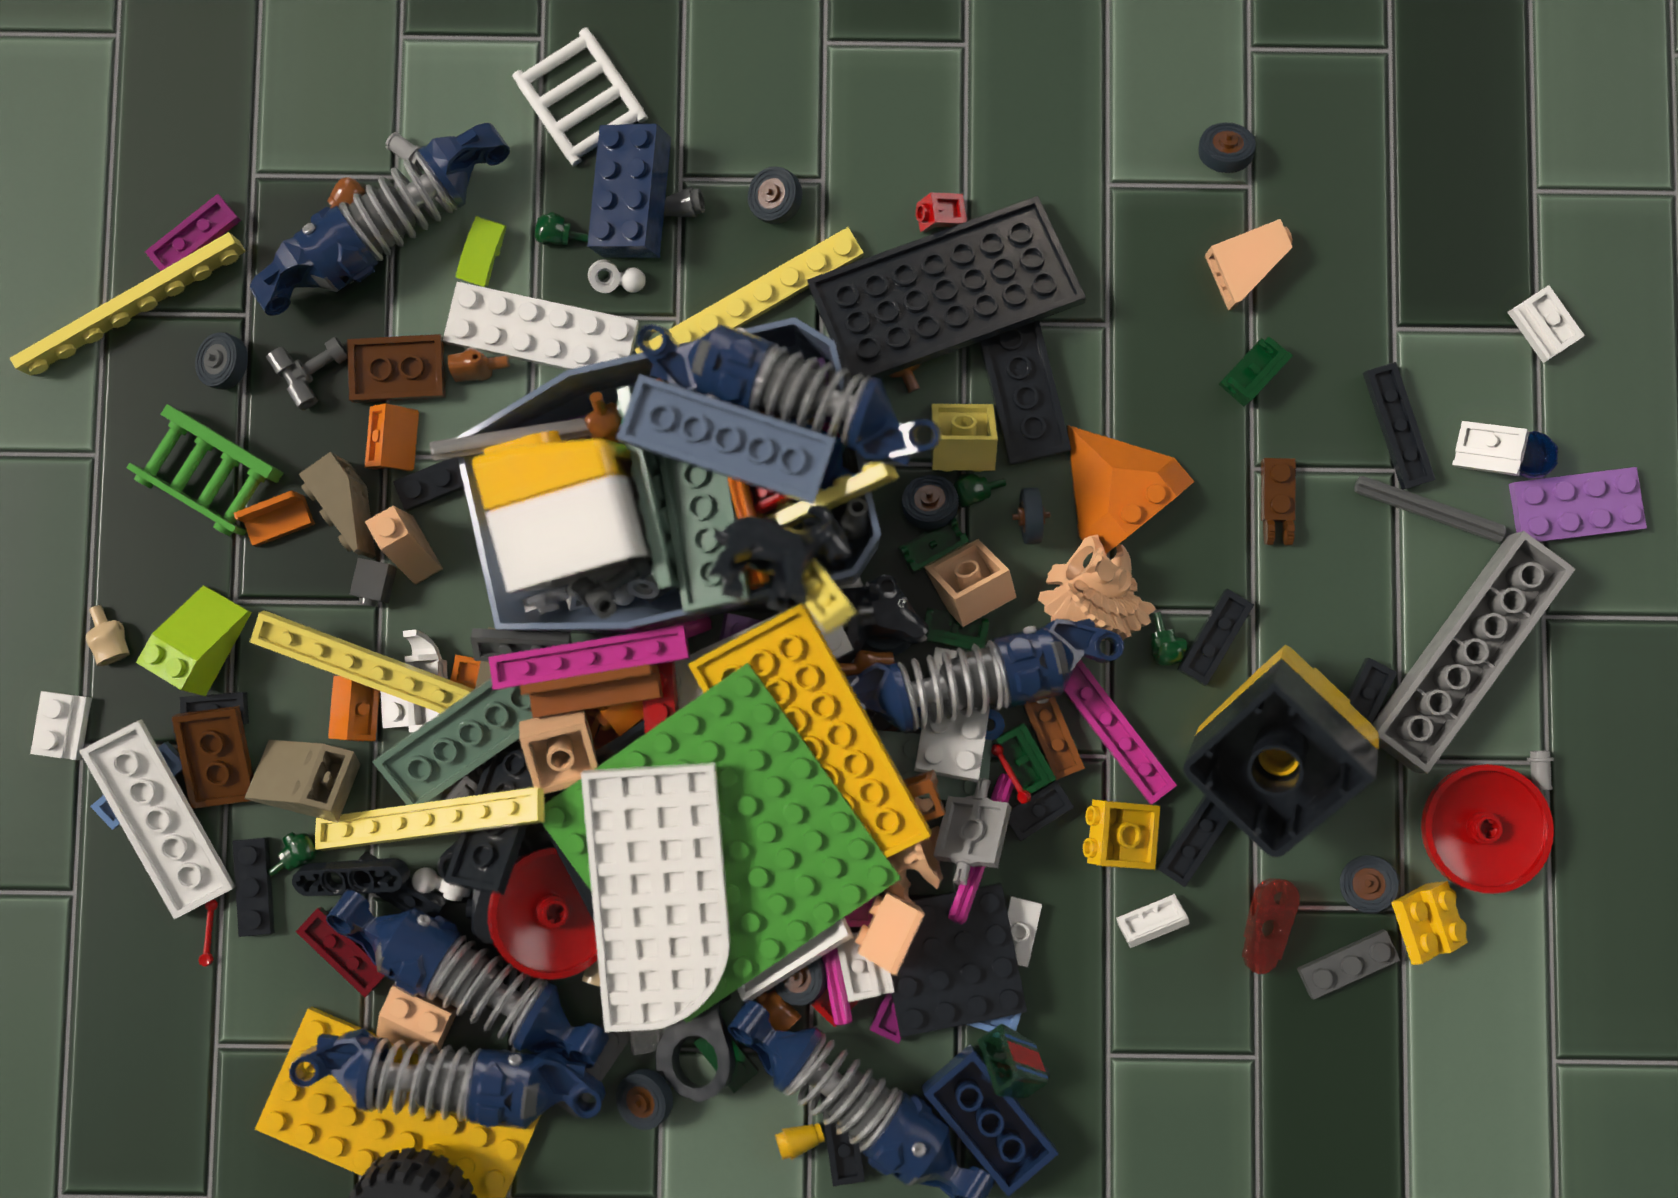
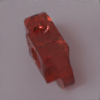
(1262, 951)

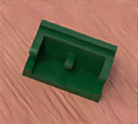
(1255, 370)
(932, 546)
(948, 632)
(1025, 758)

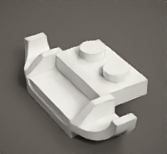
(427, 657)

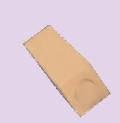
(1247, 259)
(404, 543)

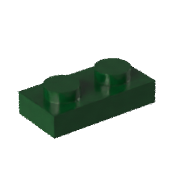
(744, 1070)

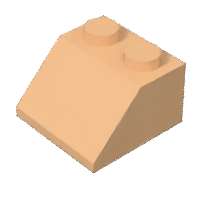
(971, 582)
(557, 749)
(889, 931)
(414, 1019)

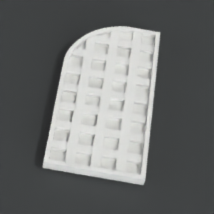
(656, 891)

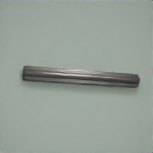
(1430, 509)

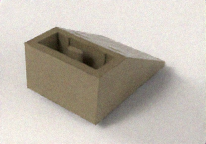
(343, 501)
(304, 778)

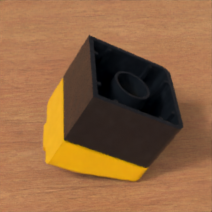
(1283, 753)

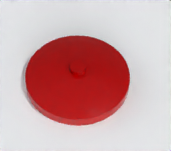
(1487, 828)
(542, 919)

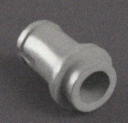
(402, 148)
(1541, 769)

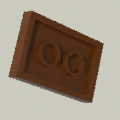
(396, 368)
(213, 756)

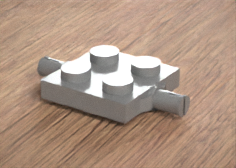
(972, 831)

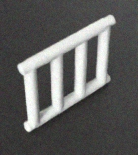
(541, 104)

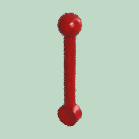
(1023, 795)
(207, 958)

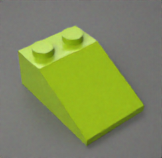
(195, 641)

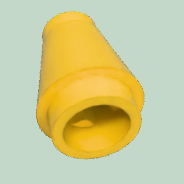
(798, 1140)

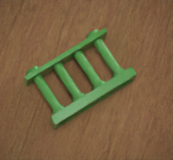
(206, 440)

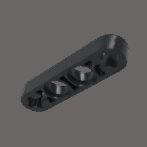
(349, 873)

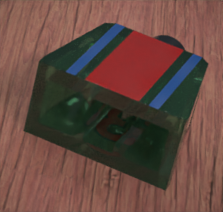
(1013, 1063)

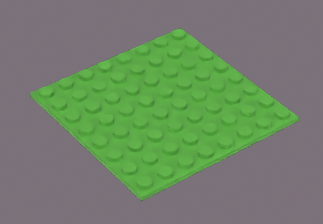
(787, 832)

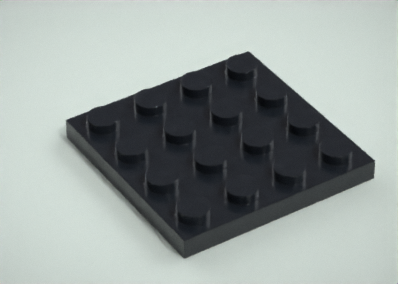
(958, 970)

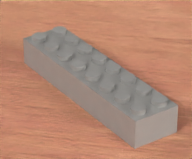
(1470, 651)

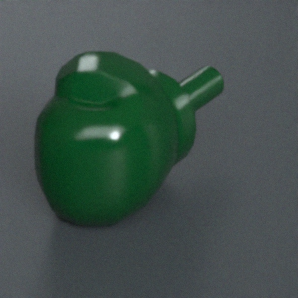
(553, 230)
(974, 489)
(1165, 646)
(297, 852)

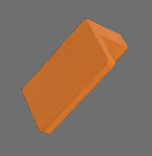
(391, 437)
(275, 517)
(353, 711)

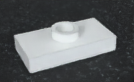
(1152, 921)
(1023, 922)

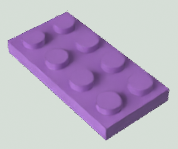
(1578, 505)

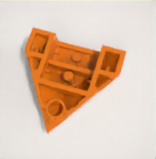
(1119, 485)

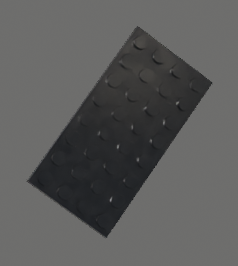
(946, 291)

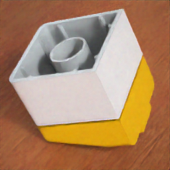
(560, 508)

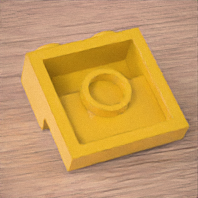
(1122, 834)
(1430, 921)

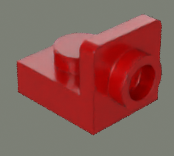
(940, 211)

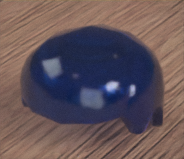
(1539, 456)

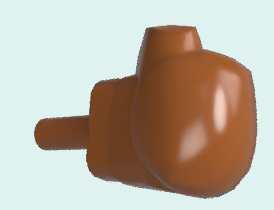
(344, 191)

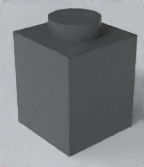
(372, 582)

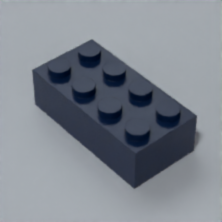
(629, 191)
(989, 1124)

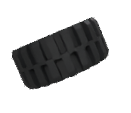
(412, 1176)

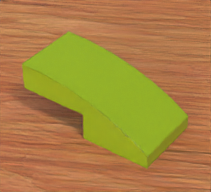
(480, 250)

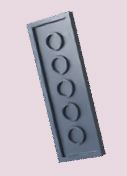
(726, 439)

